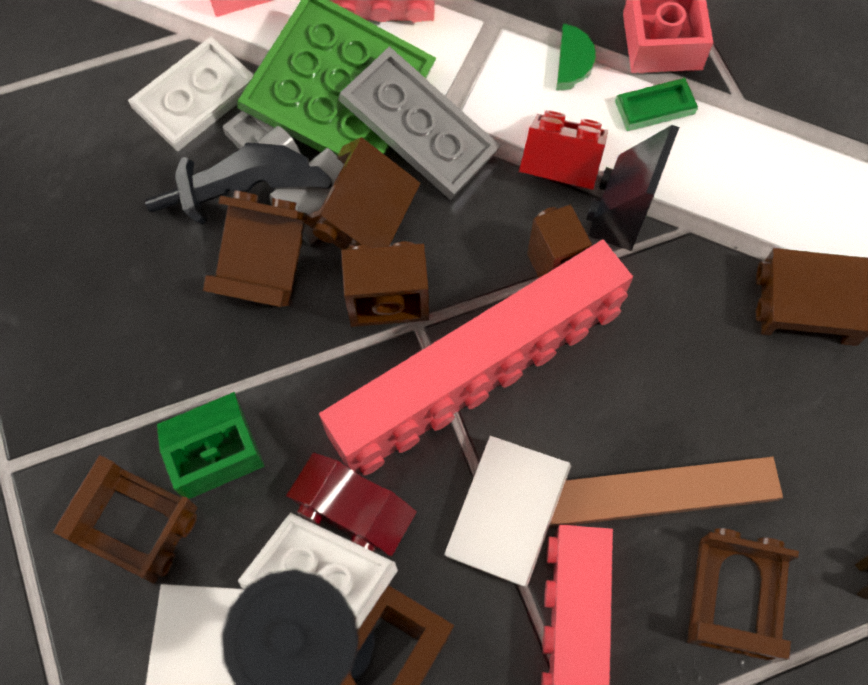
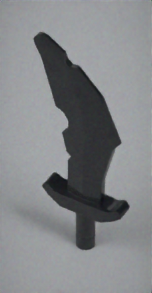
(239, 172)

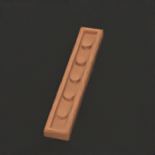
(667, 491)

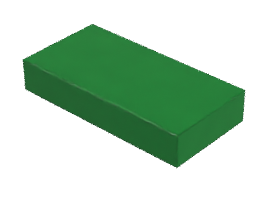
(656, 104)

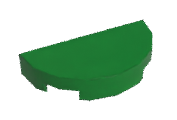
(575, 57)

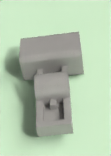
(249, 129)

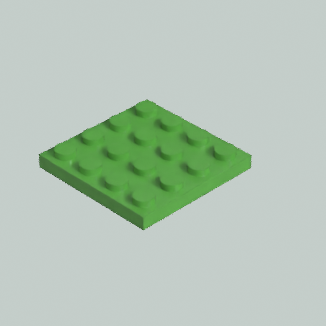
(310, 66)

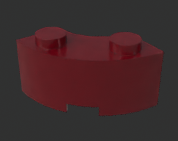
(351, 504)

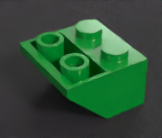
(208, 446)

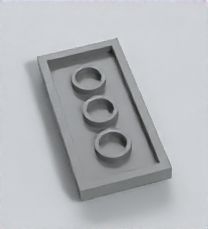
(419, 122)

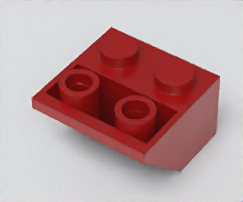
(564, 149)

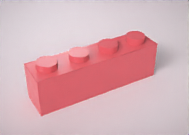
(579, 605)

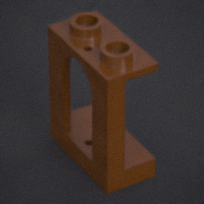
(92, 498)
(773, 565)
(415, 621)

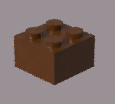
(385, 284)

